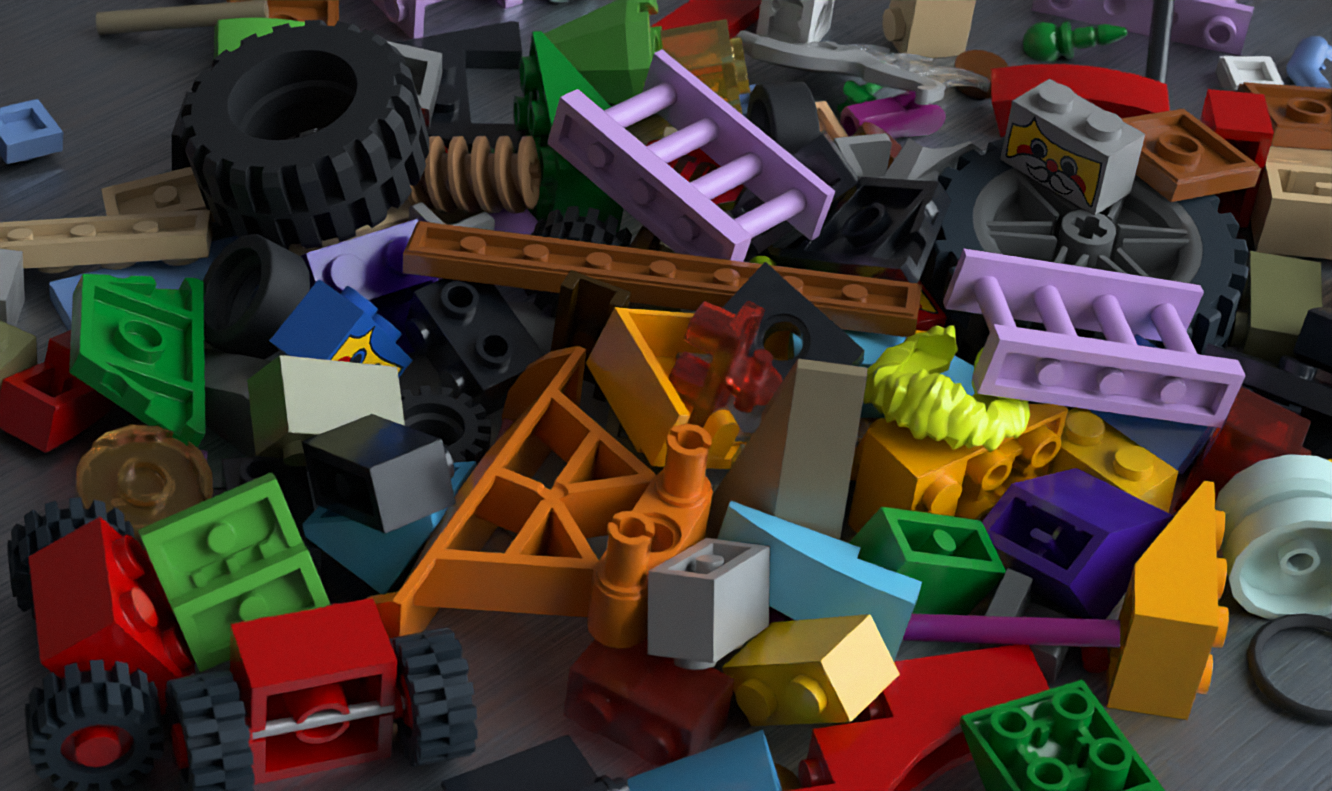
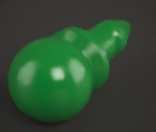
(1048, 42)

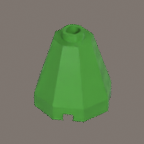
(612, 47)

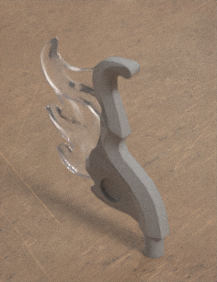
(865, 61)

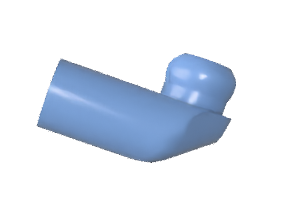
(1308, 61)

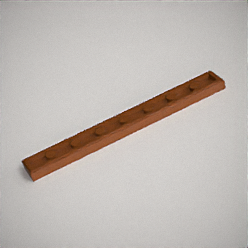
(649, 275)

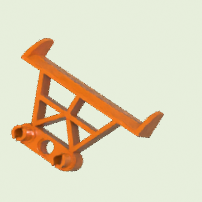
(594, 496)

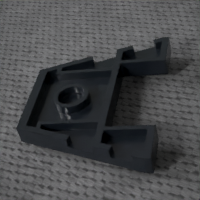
(477, 48)

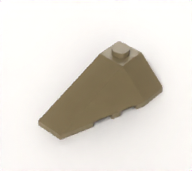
(800, 452)

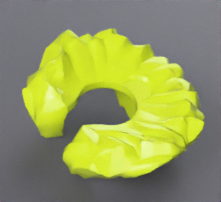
(911, 390)

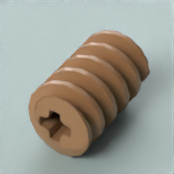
(479, 177)

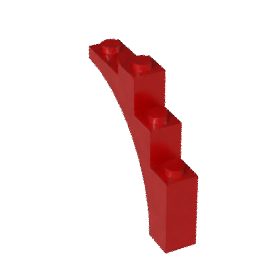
(914, 723)

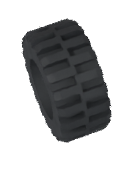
(318, 182)

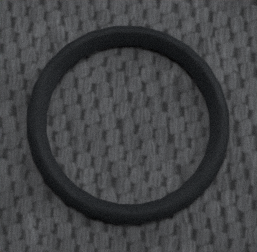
(1259, 676)

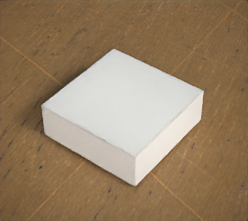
(1251, 69)

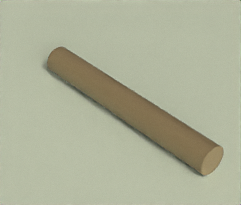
(177, 17)

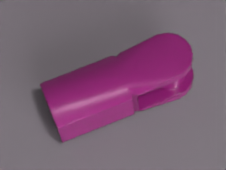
(895, 115)

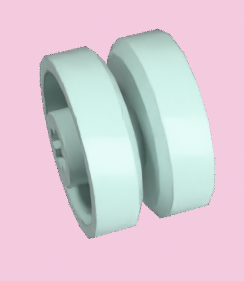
(1280, 536)

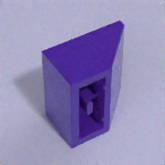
(375, 270)
(1074, 538)

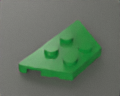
(143, 349)

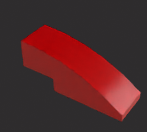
(1106, 88)
(48, 402)

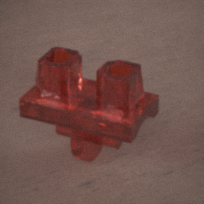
(731, 371)

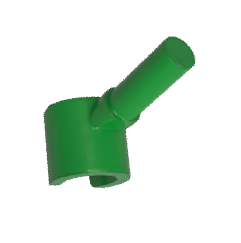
(858, 93)

